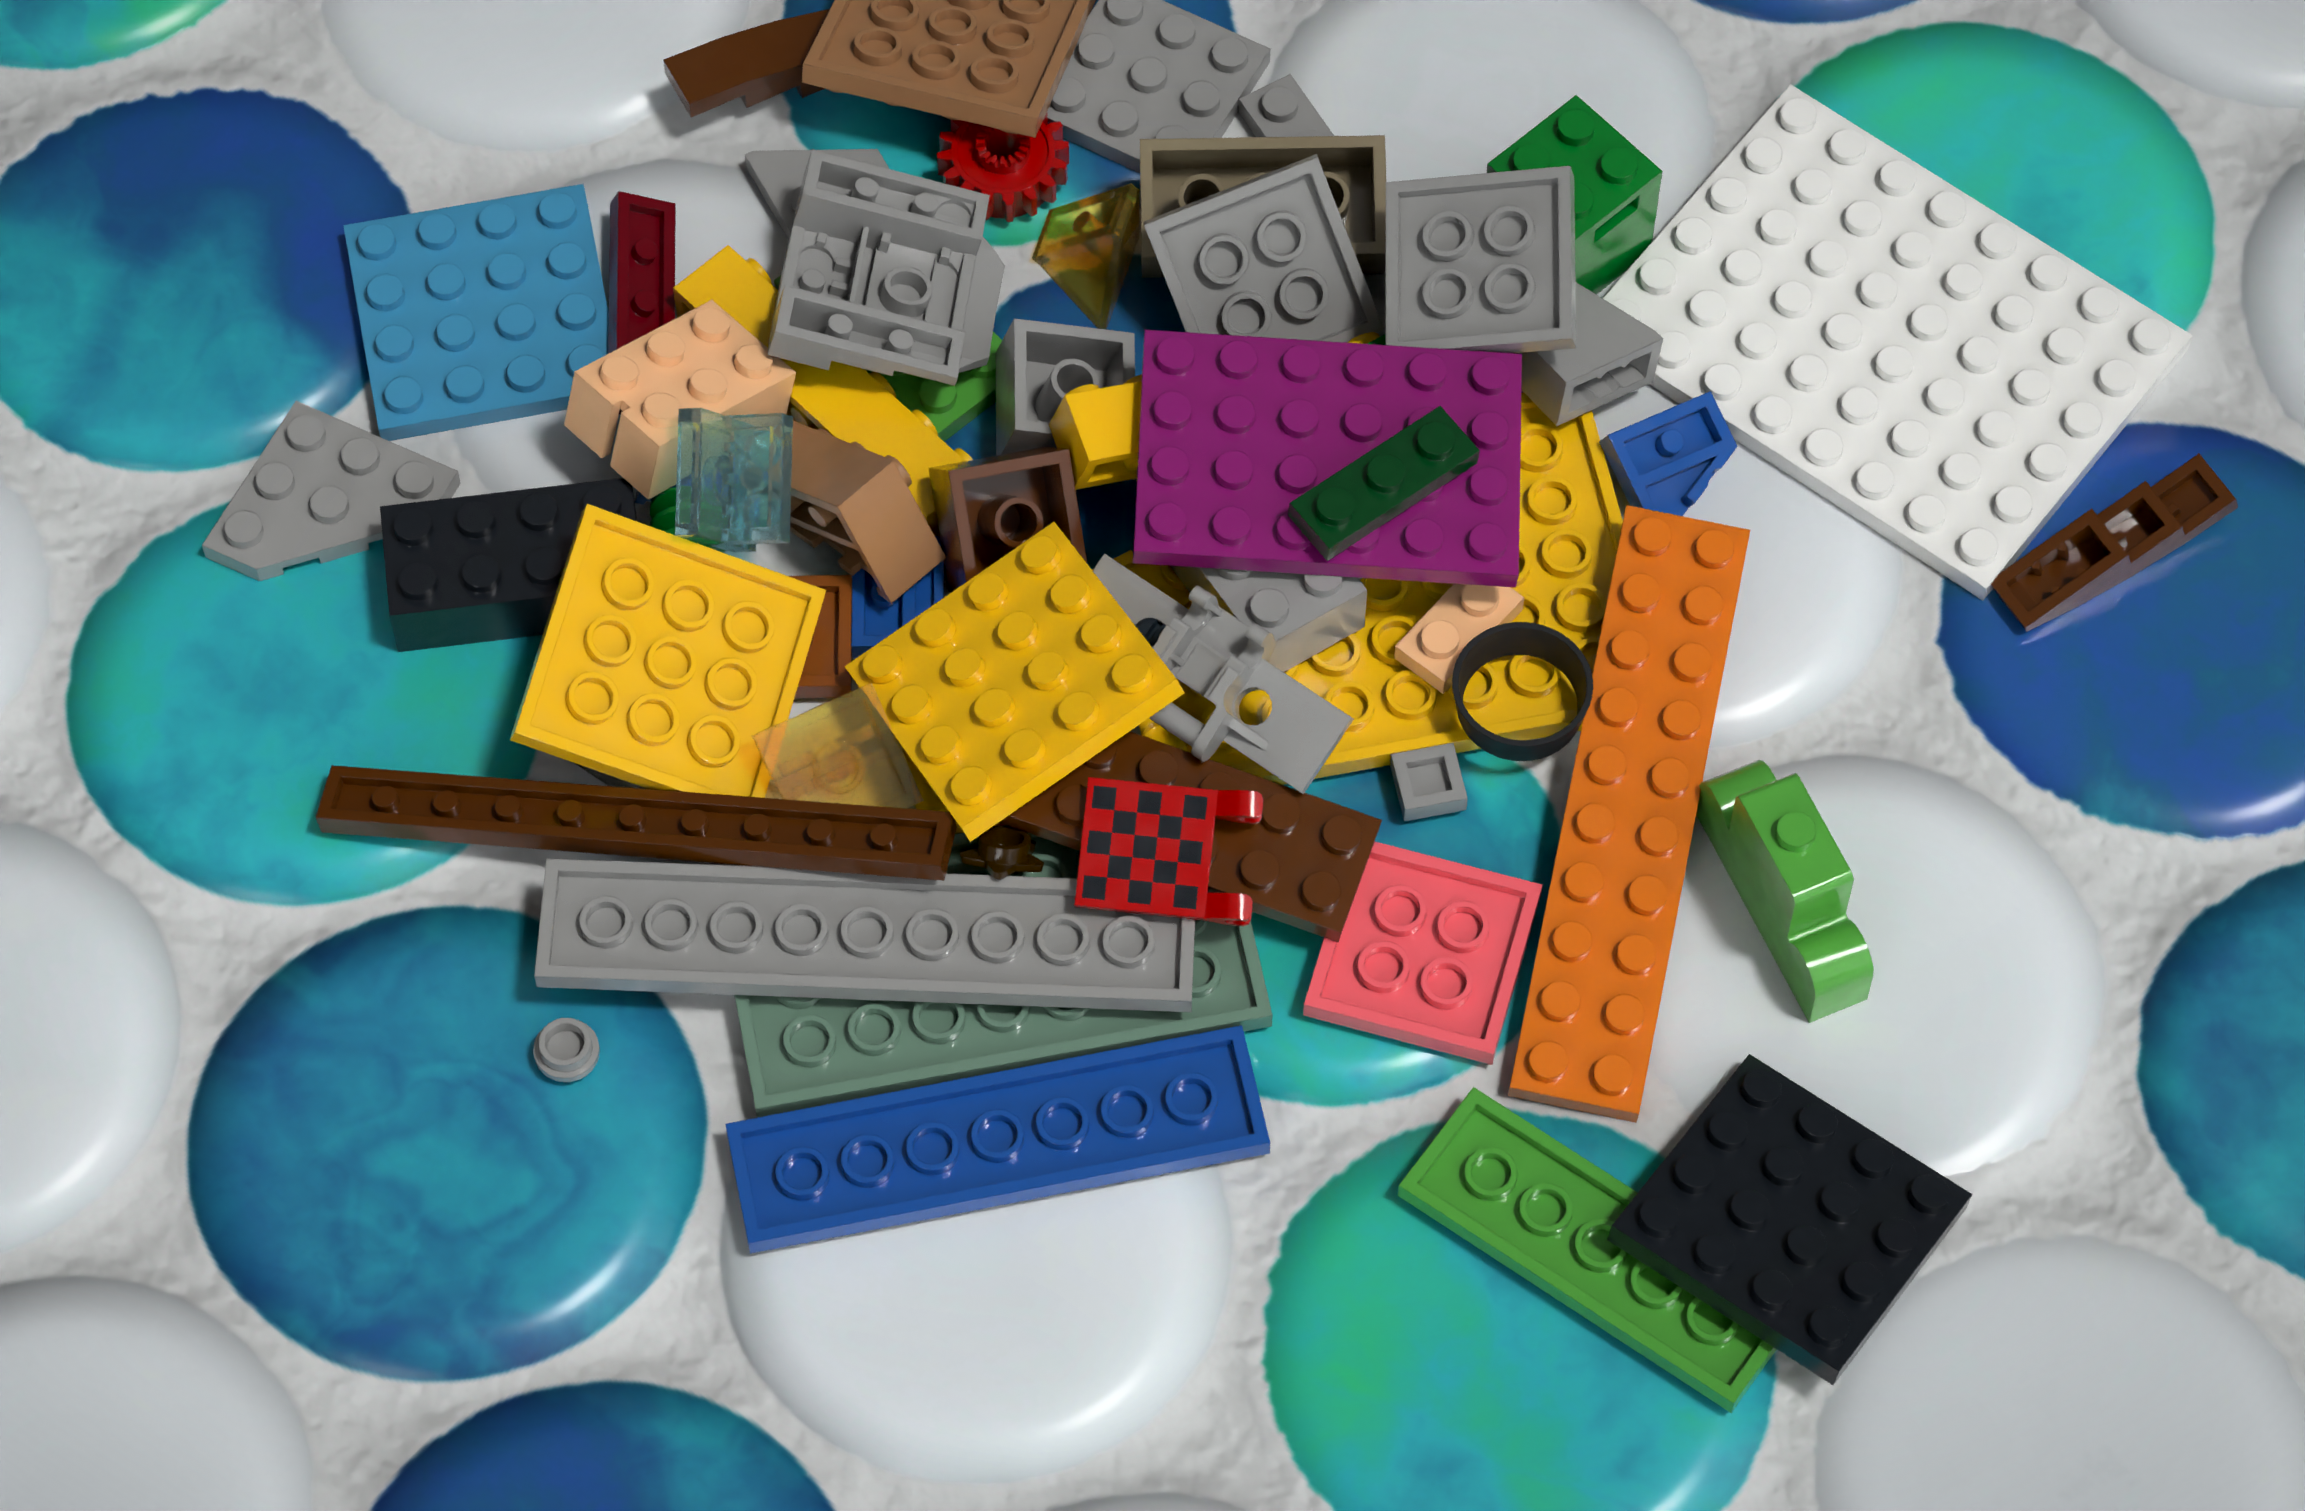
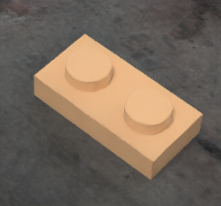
(1450, 625)

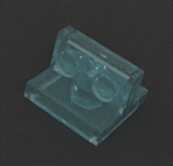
(733, 479)

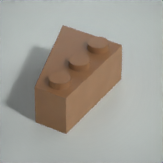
(861, 510)

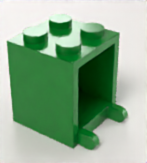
(1612, 187)

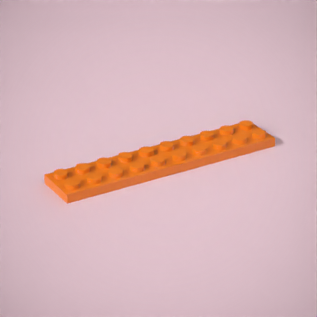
(1630, 815)

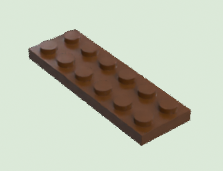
(1294, 863)

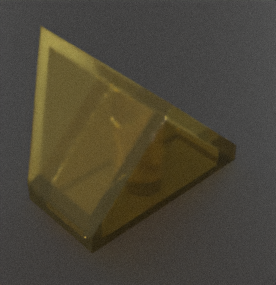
(1091, 248)

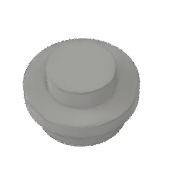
(566, 1050)

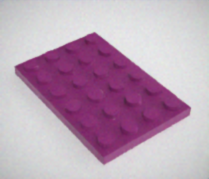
(1257, 421)

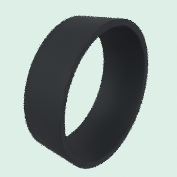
(1530, 640)

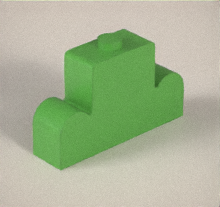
(1789, 883)

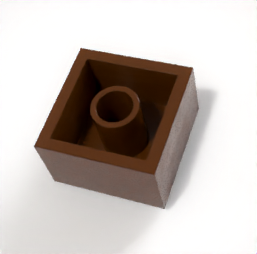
(1000, 503)

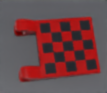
(1152, 849)

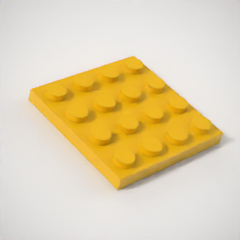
(665, 660)
(1015, 680)

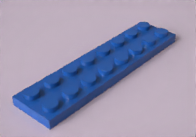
(997, 1139)

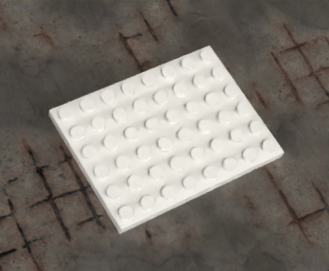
(1893, 339)

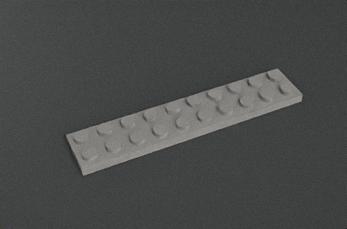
(853, 937)

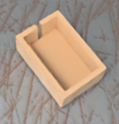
(686, 363)

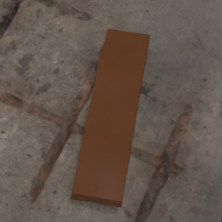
(746, 64)
(2115, 544)

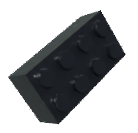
(484, 560)

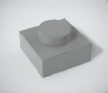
(1428, 782)

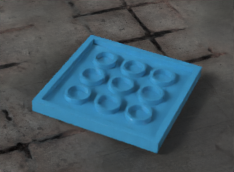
(478, 309)

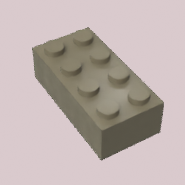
(1194, 168)

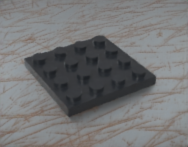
(1790, 1218)

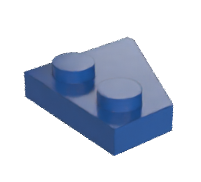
(1671, 455)

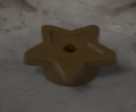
(1003, 852)

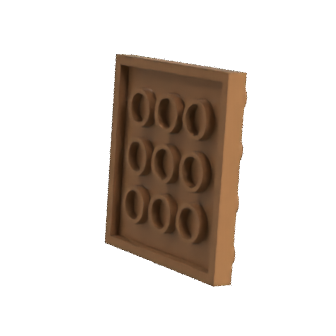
(951, 57)

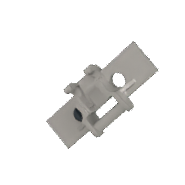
(1224, 663)

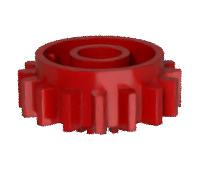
(1009, 167)

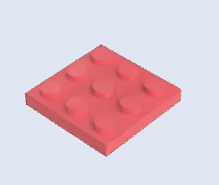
(1427, 954)

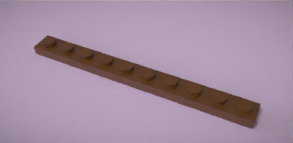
(637, 822)

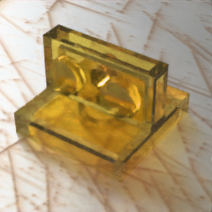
(839, 755)

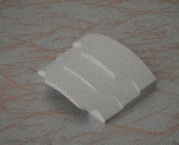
(886, 273)

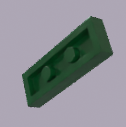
(1383, 483)

